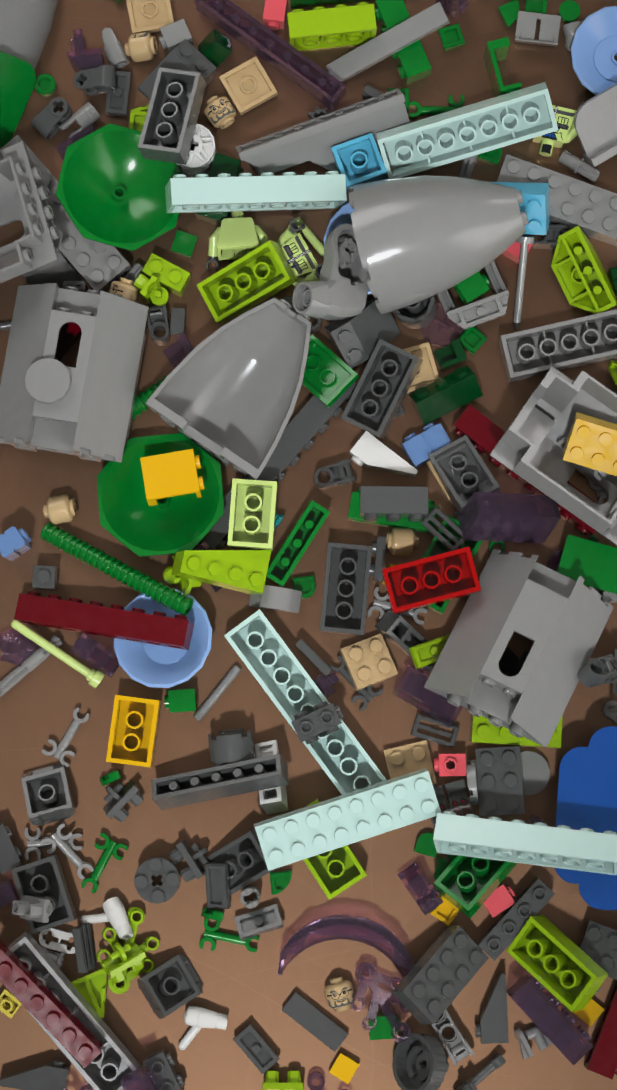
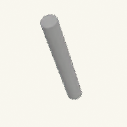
(218, 691)

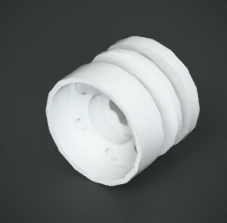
(202, 156)

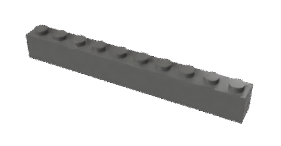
(295, 438)

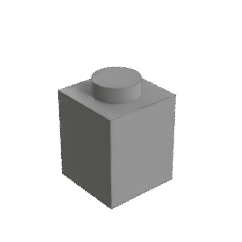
(174, 34)

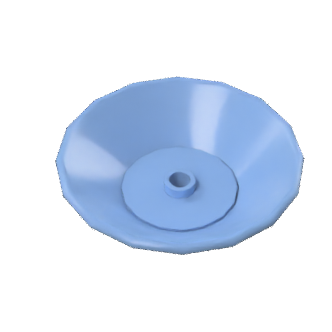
(595, 50)
(161, 665)

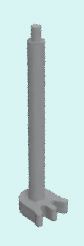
(525, 240)
(610, 710)

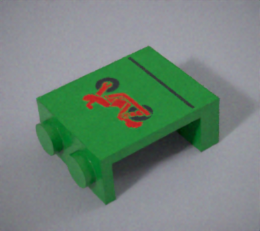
(494, 52)

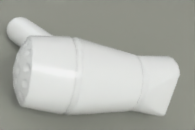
(115, 914)
(201, 1018)

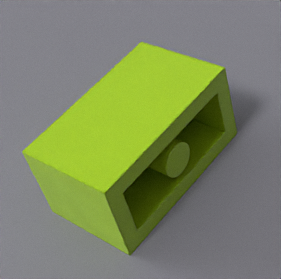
(169, 275)

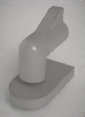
(533, 1032)

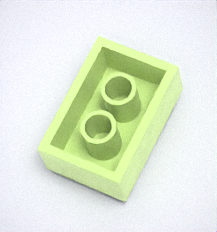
(252, 514)

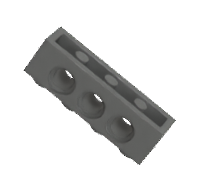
(513, 919)

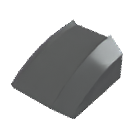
(47, 795)
(170, 985)

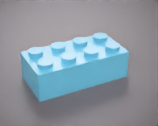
(535, 204)

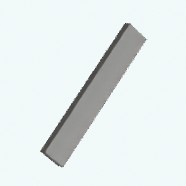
(388, 43)

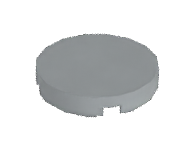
(48, 380)
(535, 772)
(472, 782)

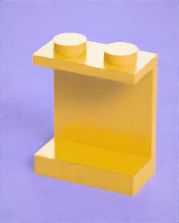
(171, 475)

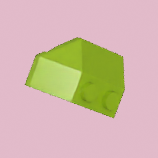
(582, 273)

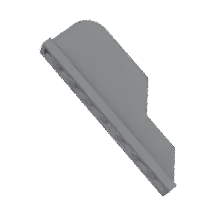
(597, 126)
(315, 137)

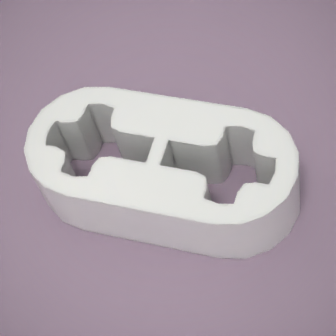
(57, 945)

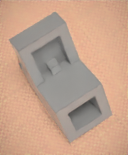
(277, 599)

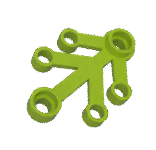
(144, 946)

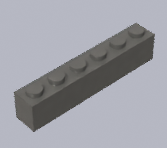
(220, 781)

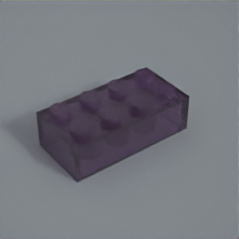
(508, 517)
(555, 1024)

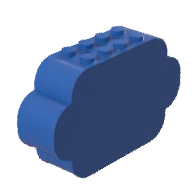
(590, 801)

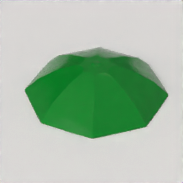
(114, 190)
(176, 521)

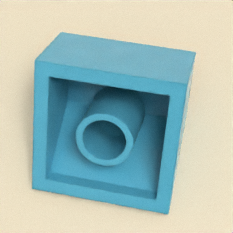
(359, 161)

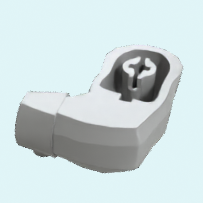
(341, 284)

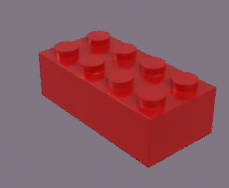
(431, 580)

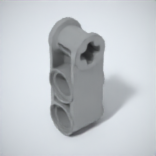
(456, 1045)

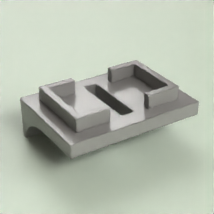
(527, 25)

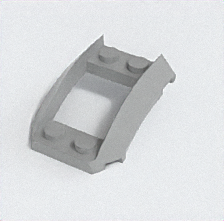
(481, 310)

